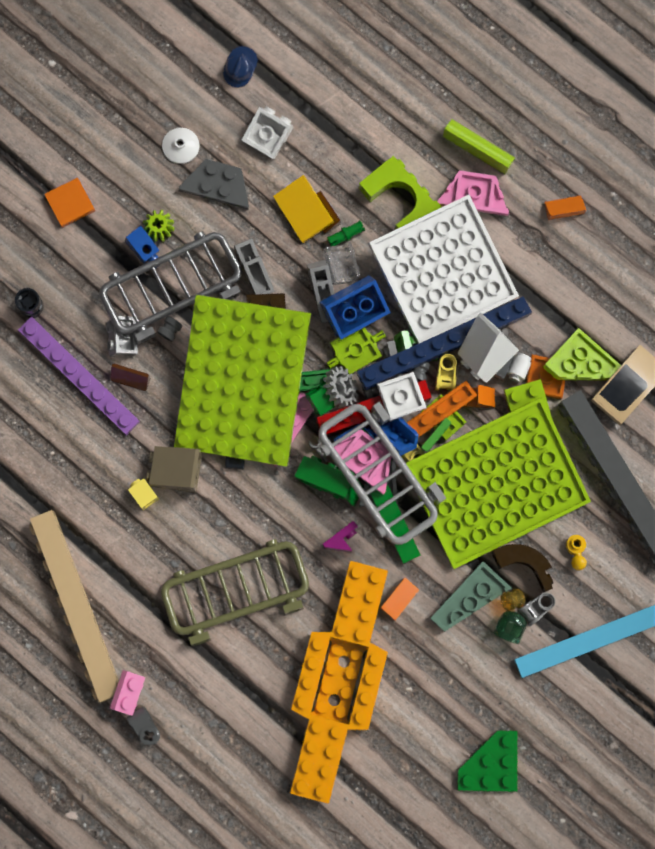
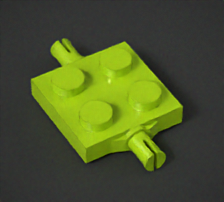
(356, 350)

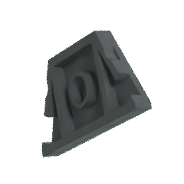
(217, 183)

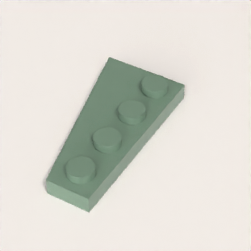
(471, 595)

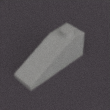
(321, 284)

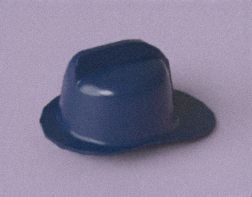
(240, 66)

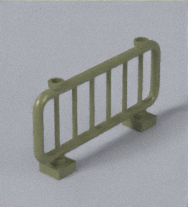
(289, 598)

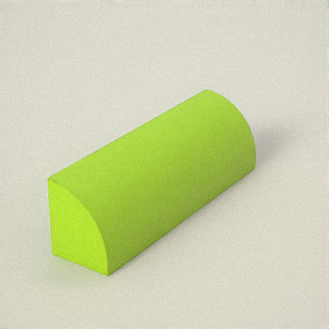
(478, 146)

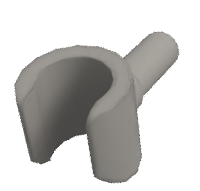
(317, 448)

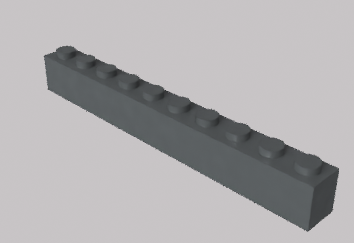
(612, 469)

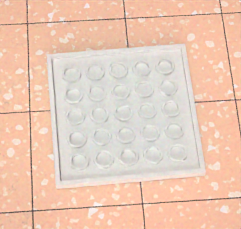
(443, 269)

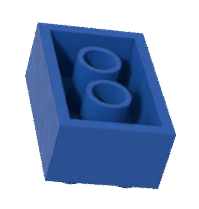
(355, 307)

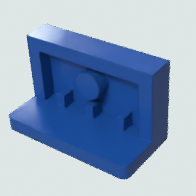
(401, 435)

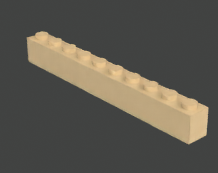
(76, 605)

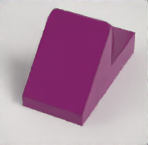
(337, 541)

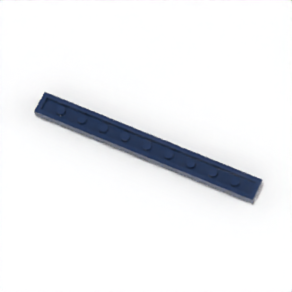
(438, 345)

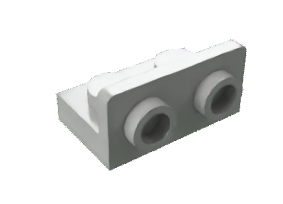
(121, 343)

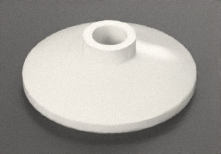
(184, 153)

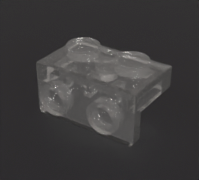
(342, 263)

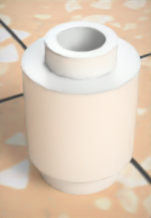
(519, 367)

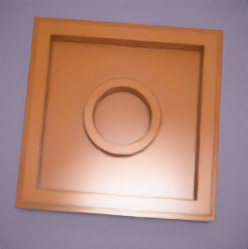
(69, 202)
(552, 387)

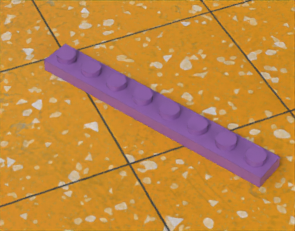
(79, 376)

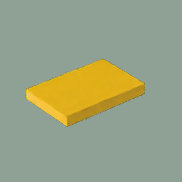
(303, 209)

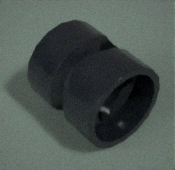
(29, 302)

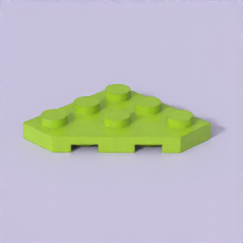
(581, 360)

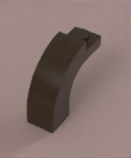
(527, 556)

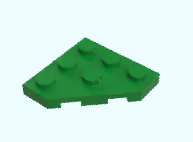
(492, 765)

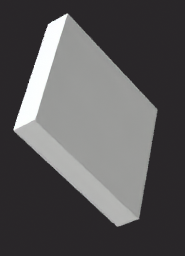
(401, 396)

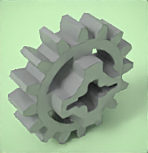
(340, 385)

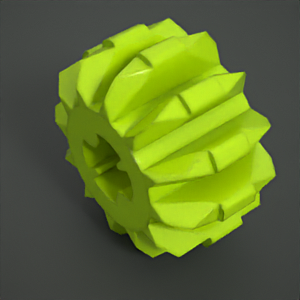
(165, 222)

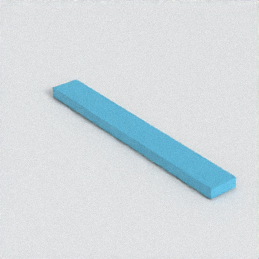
(586, 642)

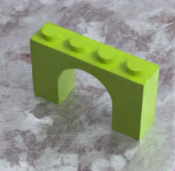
(394, 174)

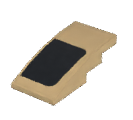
(627, 386)

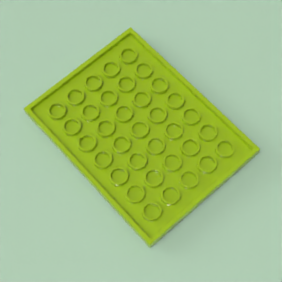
(242, 380)
(499, 482)

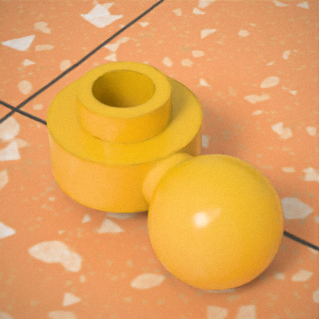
(578, 561)

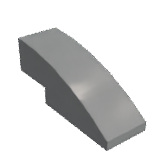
(254, 267)

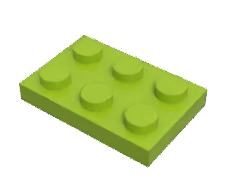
(524, 394)

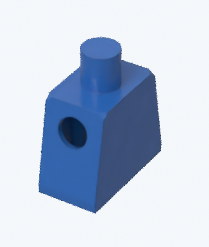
(140, 239)

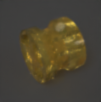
(512, 599)

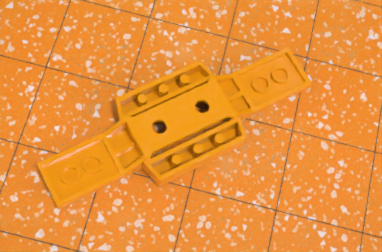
(329, 723)

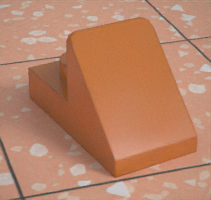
(484, 399)

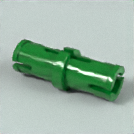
(346, 233)

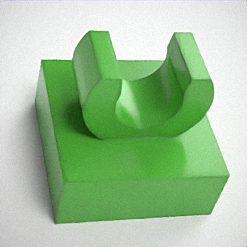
(403, 341)

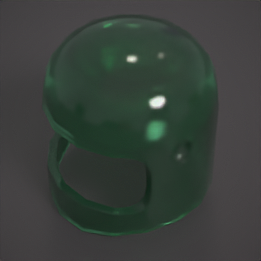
(510, 627)

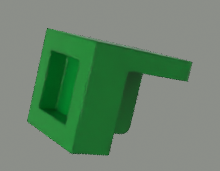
(319, 400)

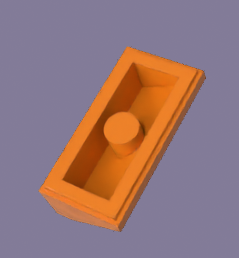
(565, 207)
(399, 599)

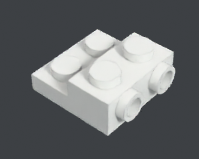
(267, 132)

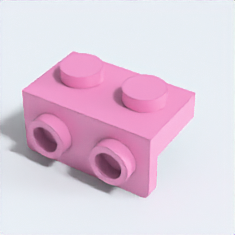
(127, 692)

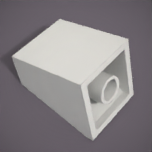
(485, 349)

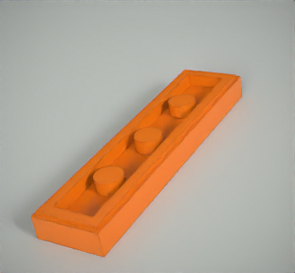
(442, 408)

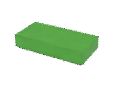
(436, 435)

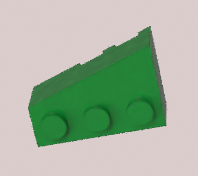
(326, 479)

